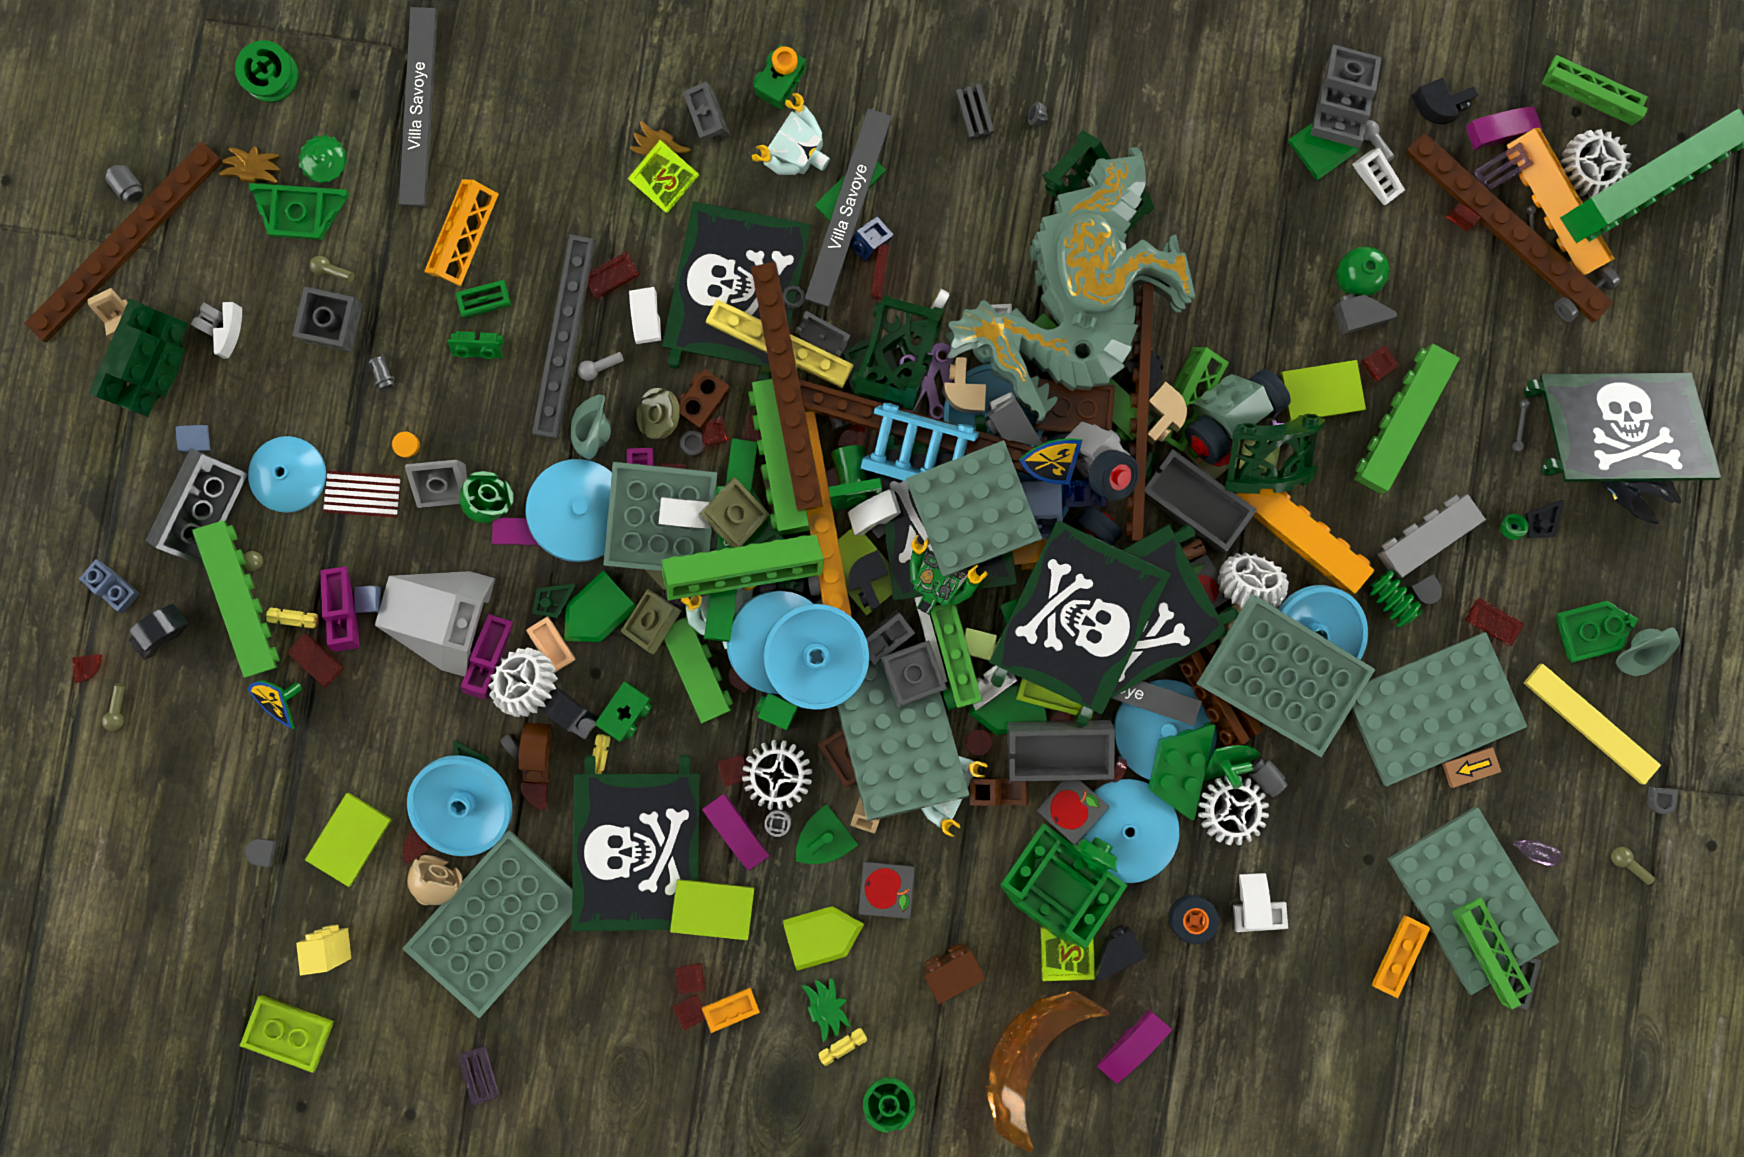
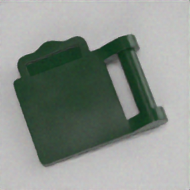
(856, 355)

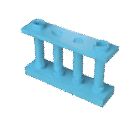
(902, 467)

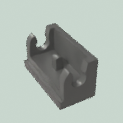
(706, 112)
(823, 335)

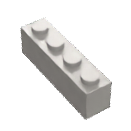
(1430, 536)

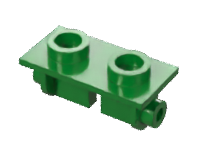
(464, 345)

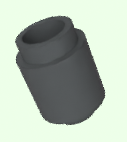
(124, 183)
(1268, 777)

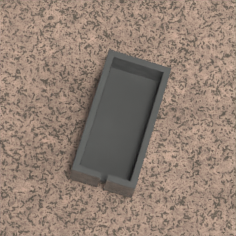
(1198, 501)
(1060, 750)

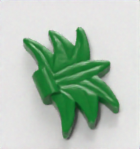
(826, 1008)

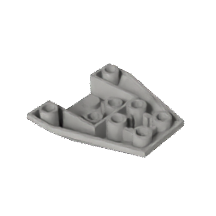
(435, 615)

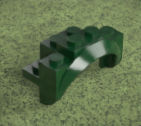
(140, 358)

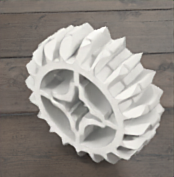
(1604, 153)
(1252, 575)
(520, 698)
(772, 796)
(1239, 818)

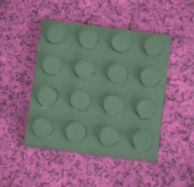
(973, 508)
(634, 510)

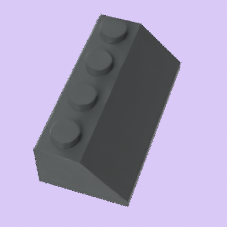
(197, 498)

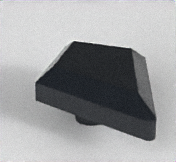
(1544, 520)

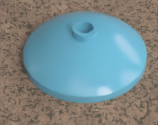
(302, 477)

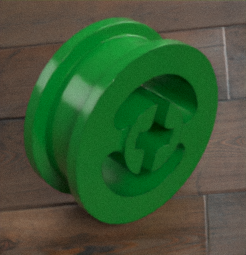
(255, 60)

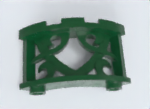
(1090, 150)
(908, 388)
(1297, 469)

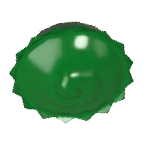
(322, 158)
(1097, 854)

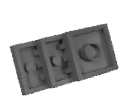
(1346, 96)

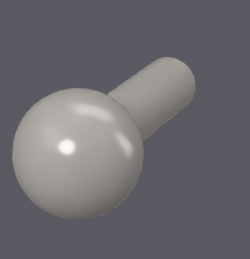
(1372, 134)
(588, 370)

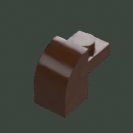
(535, 752)
(998, 791)

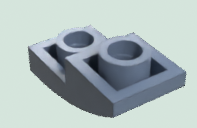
(110, 586)

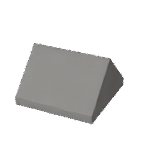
(436, 482)

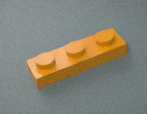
(1400, 956)

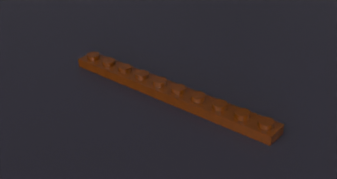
(1509, 228)
(123, 242)
(787, 387)
(1140, 402)
(861, 412)

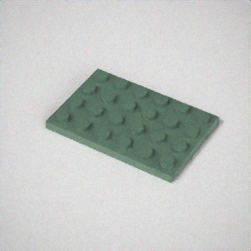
(1286, 675)
(1436, 709)
(902, 753)
(1453, 869)
(493, 924)

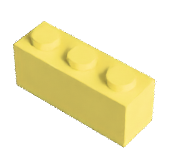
(323, 950)

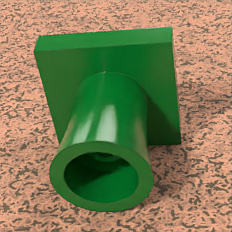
(853, 481)

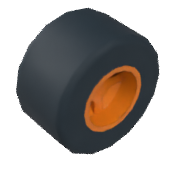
(1200, 926)

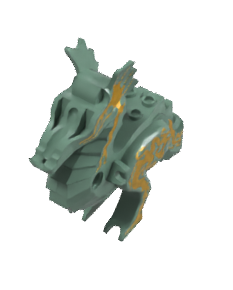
(1085, 288)

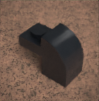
(1438, 105)
(863, 573)
(157, 629)
(569, 713)

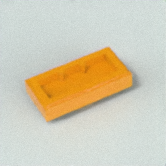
(730, 1010)

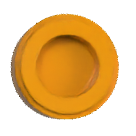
(784, 60)
(406, 444)

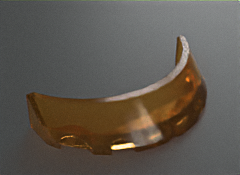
(1019, 1052)

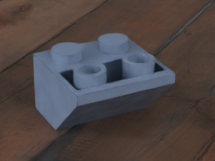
(1045, 504)

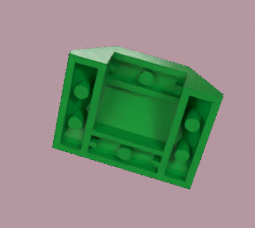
(1060, 889)

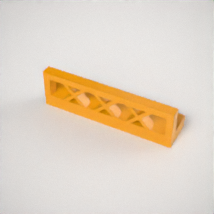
(452, 231)

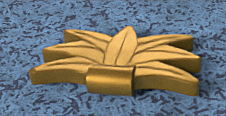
(653, 137)
(251, 166)

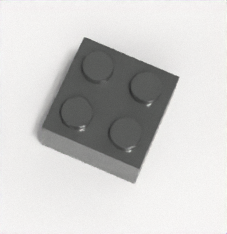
(327, 319)

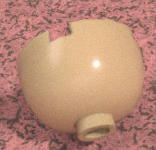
(432, 881)

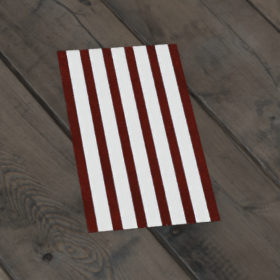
(361, 494)

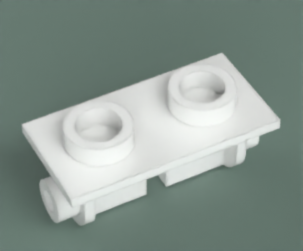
(988, 690)

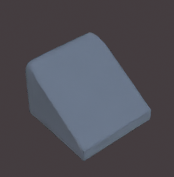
(192, 437)
(367, 599)

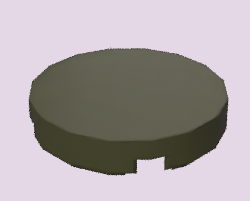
(658, 413)

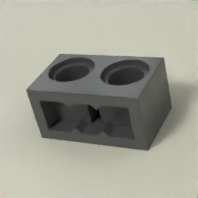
(887, 636)

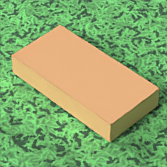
(551, 643)

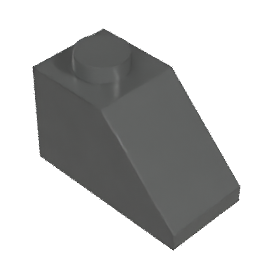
(1361, 313)
(1012, 423)

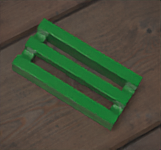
(485, 308)

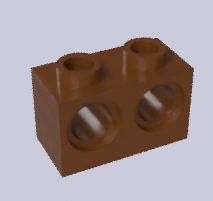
(708, 402)

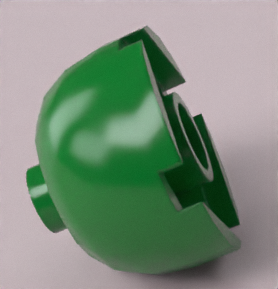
(1362, 271)
(485, 497)
(889, 1104)

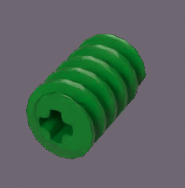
(1395, 598)

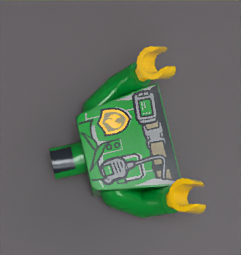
(929, 580)

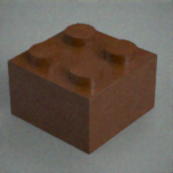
(952, 972)

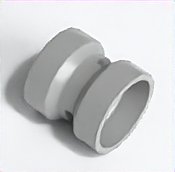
(211, 314)
(781, 820)

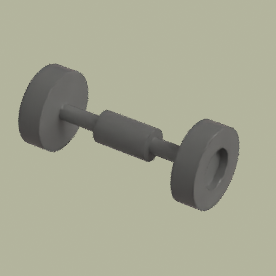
(1606, 278)

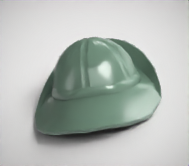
(590, 427)
(1648, 651)

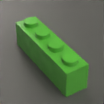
(697, 672)

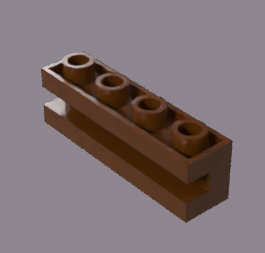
(1231, 723)

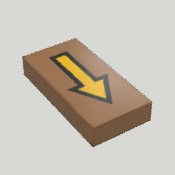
(1471, 767)

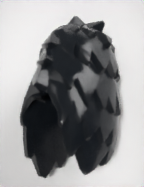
(1628, 496)

